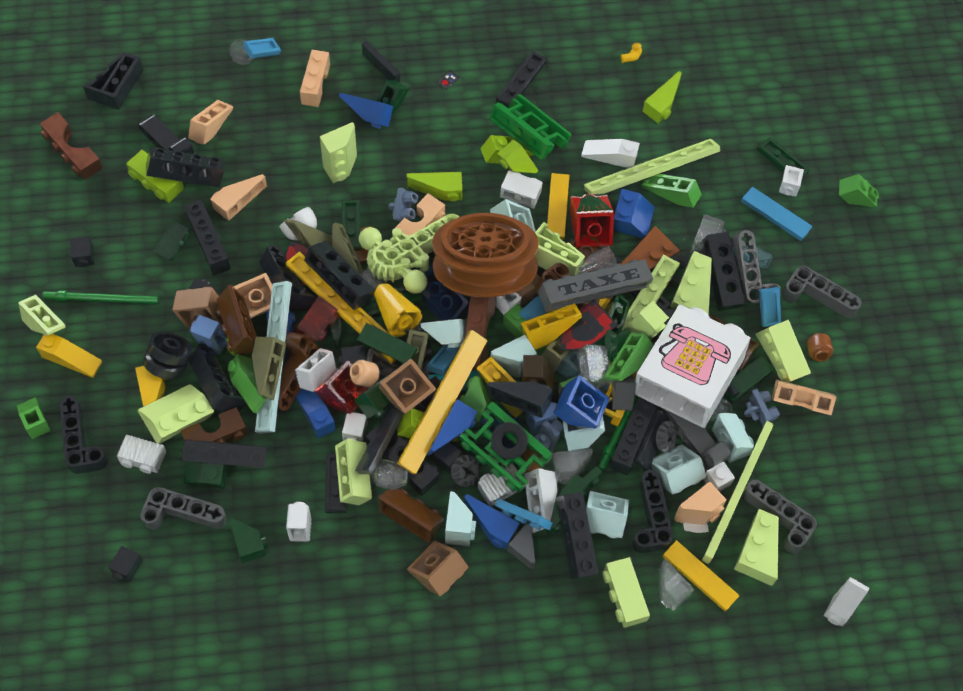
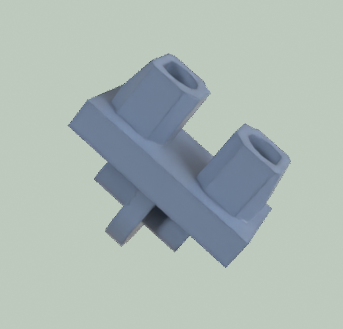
(402, 205)
(758, 409)
(549, 434)

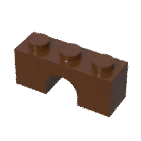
(231, 429)

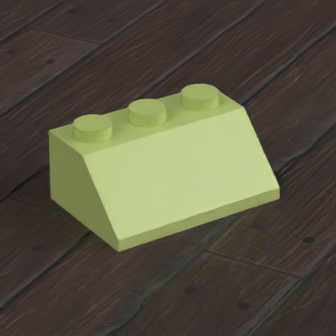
(339, 152)
(175, 412)

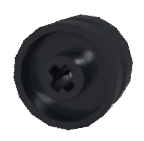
(167, 355)

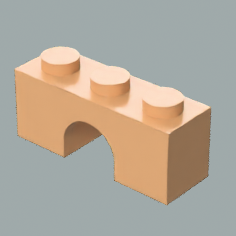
(316, 71)
(429, 210)
(803, 396)

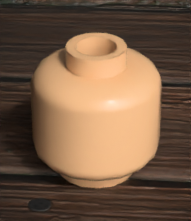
(364, 373)

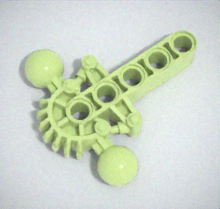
(397, 256)

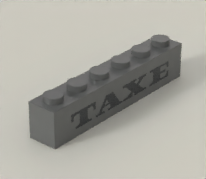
(595, 285)

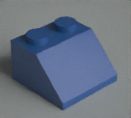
(633, 214)
(581, 404)

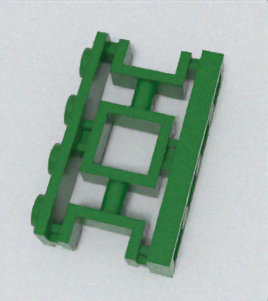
(515, 120)
(493, 459)

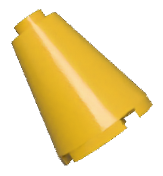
(396, 310)

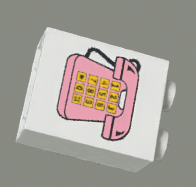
(692, 365)

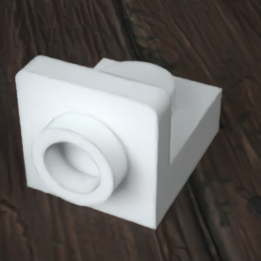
(791, 181)

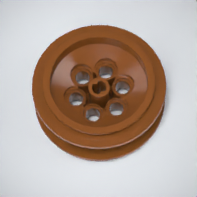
(485, 255)

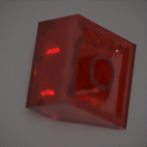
(317, 319)
(339, 390)

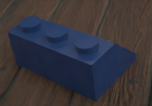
(443, 301)

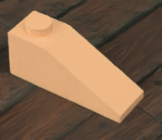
(207, 123)
(236, 196)

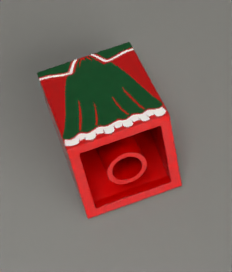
(592, 214)

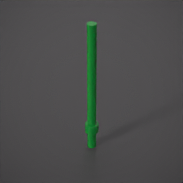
(63, 296)
(609, 449)

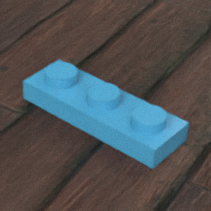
(523, 515)

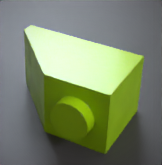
(516, 159)

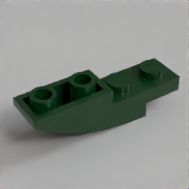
(575, 485)

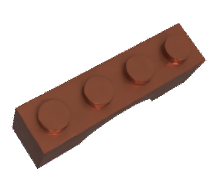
(83, 160)
(478, 318)

